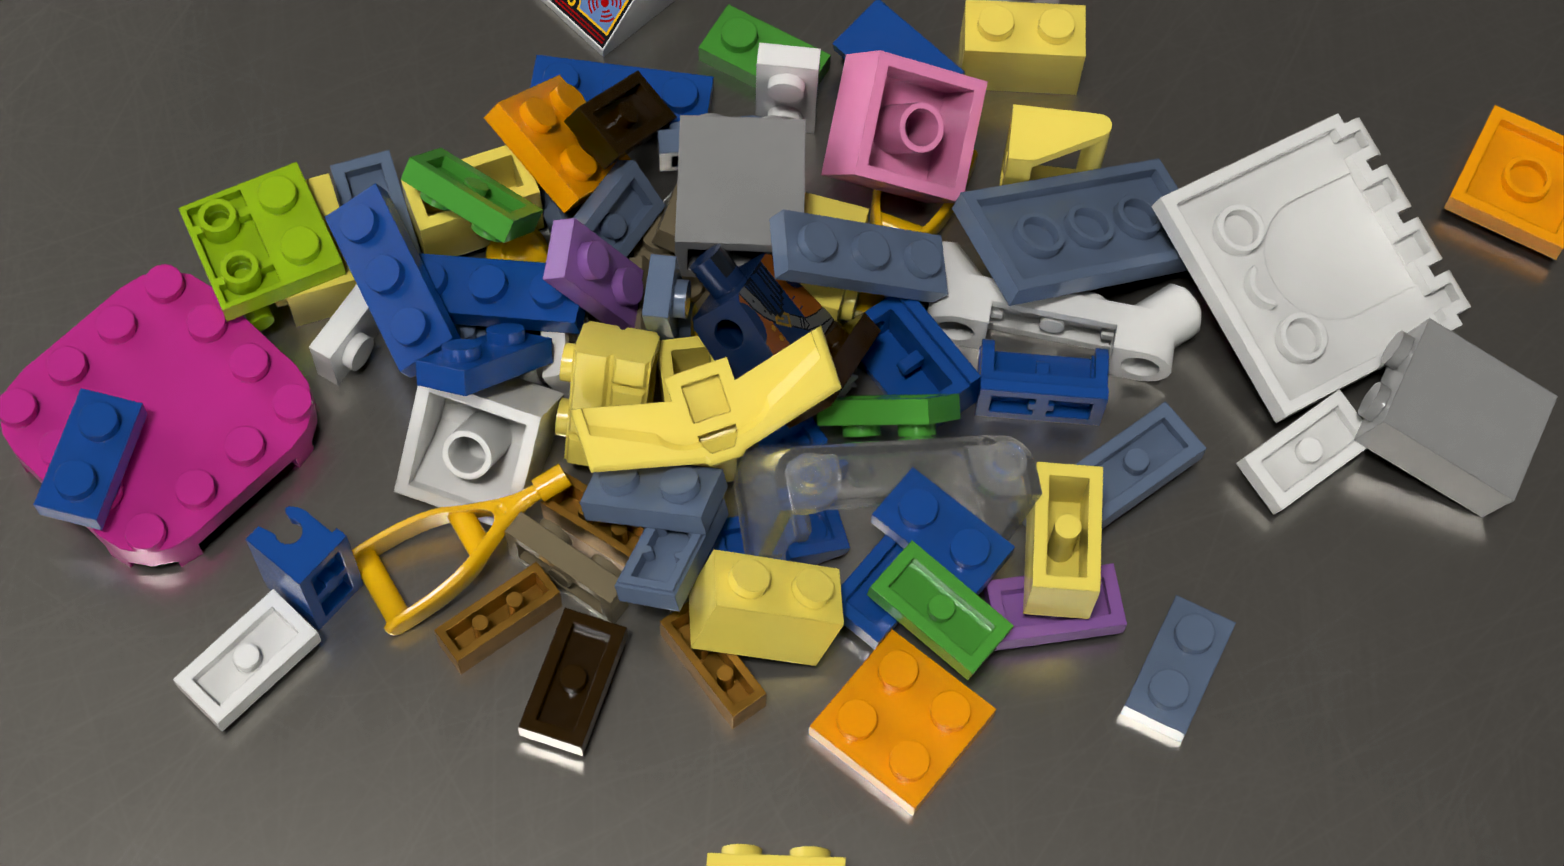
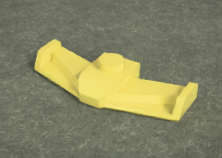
(709, 411)

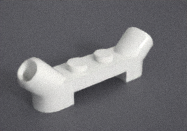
(1137, 336)

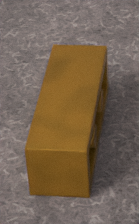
(610, 539)
(498, 617)
(718, 674)

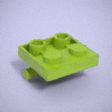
(262, 243)

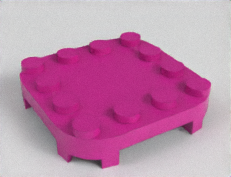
(217, 403)

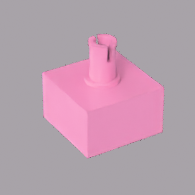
(904, 127)

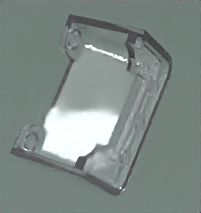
(788, 481)

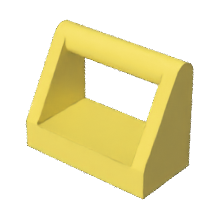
(1047, 134)

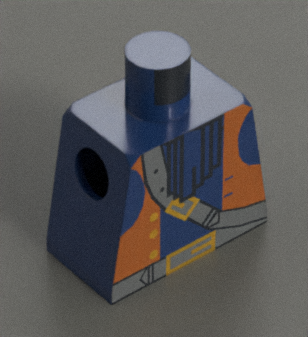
(751, 311)

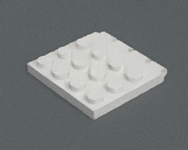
(1309, 261)

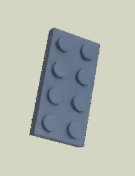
(1071, 231)

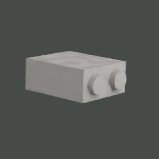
(733, 181)
(1454, 417)

